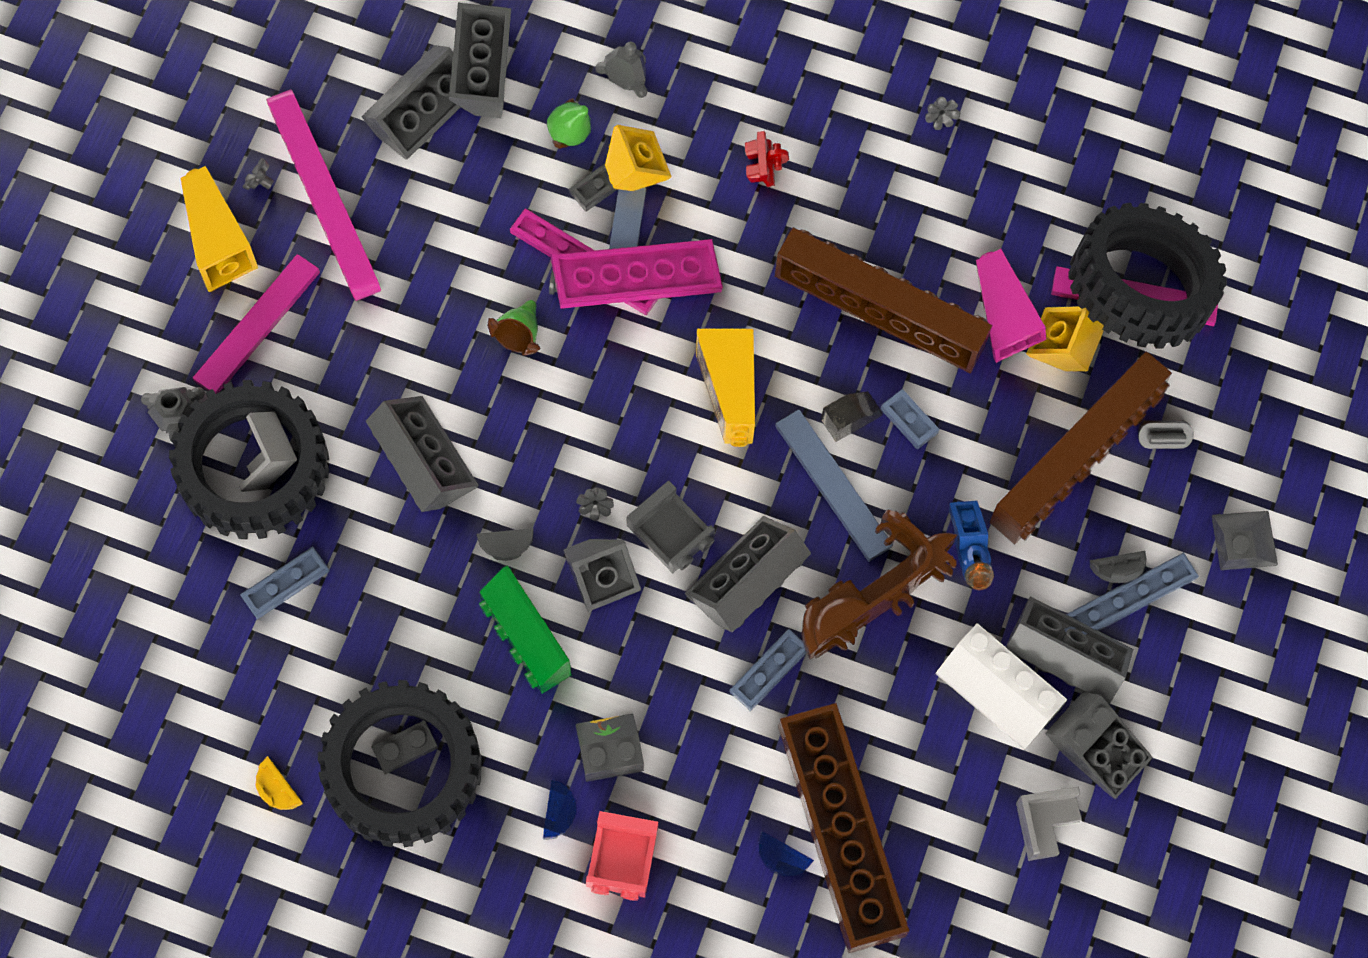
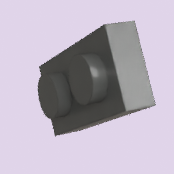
(404, 747)

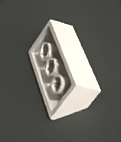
(1001, 686)

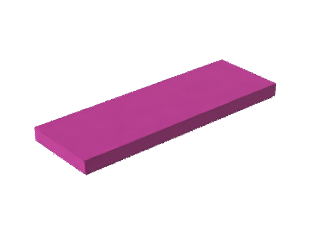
(636, 273)

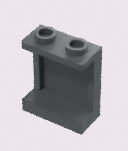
(670, 528)

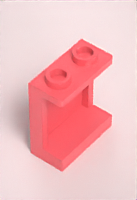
(622, 855)

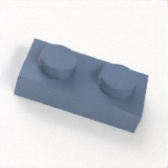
(910, 419)

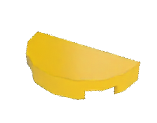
(274, 788)

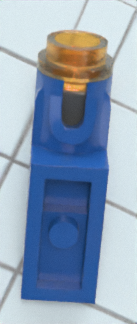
(972, 544)

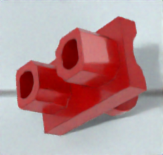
(769, 158)

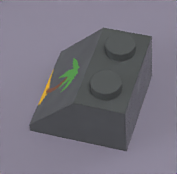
(610, 747)

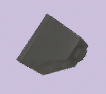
(1244, 540)
(602, 571)

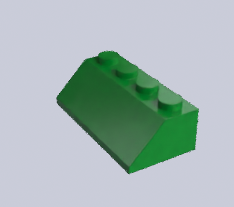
(525, 631)

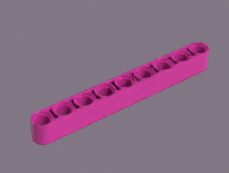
(323, 195)

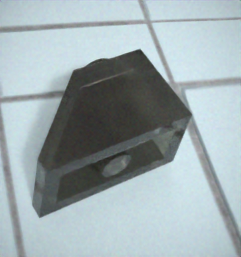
(849, 414)

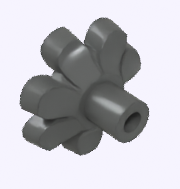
(942, 112)
(259, 176)
(595, 502)

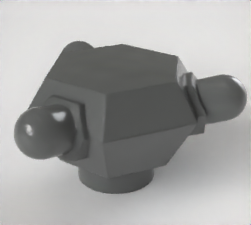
(626, 68)
(169, 405)

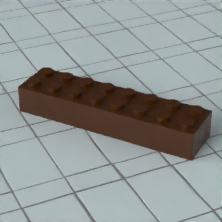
(882, 299)
(1081, 448)
(843, 828)

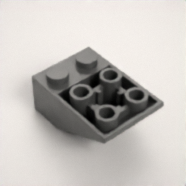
(1099, 743)

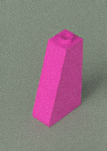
(1007, 307)

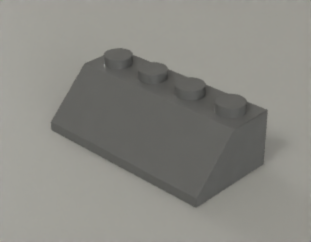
(480, 59)
(415, 104)
(421, 452)
(748, 573)
(1084, 661)

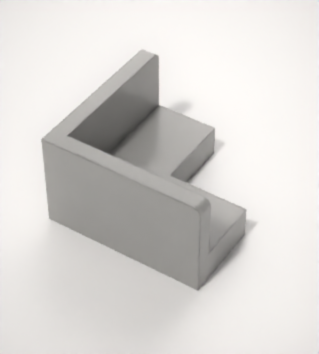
(275, 455)
(1041, 813)

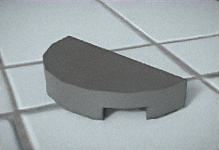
(506, 544)
(1120, 567)

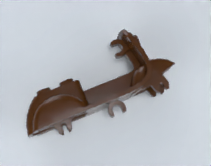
(846, 609)

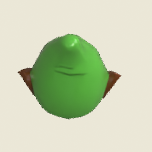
(569, 124)
(517, 329)

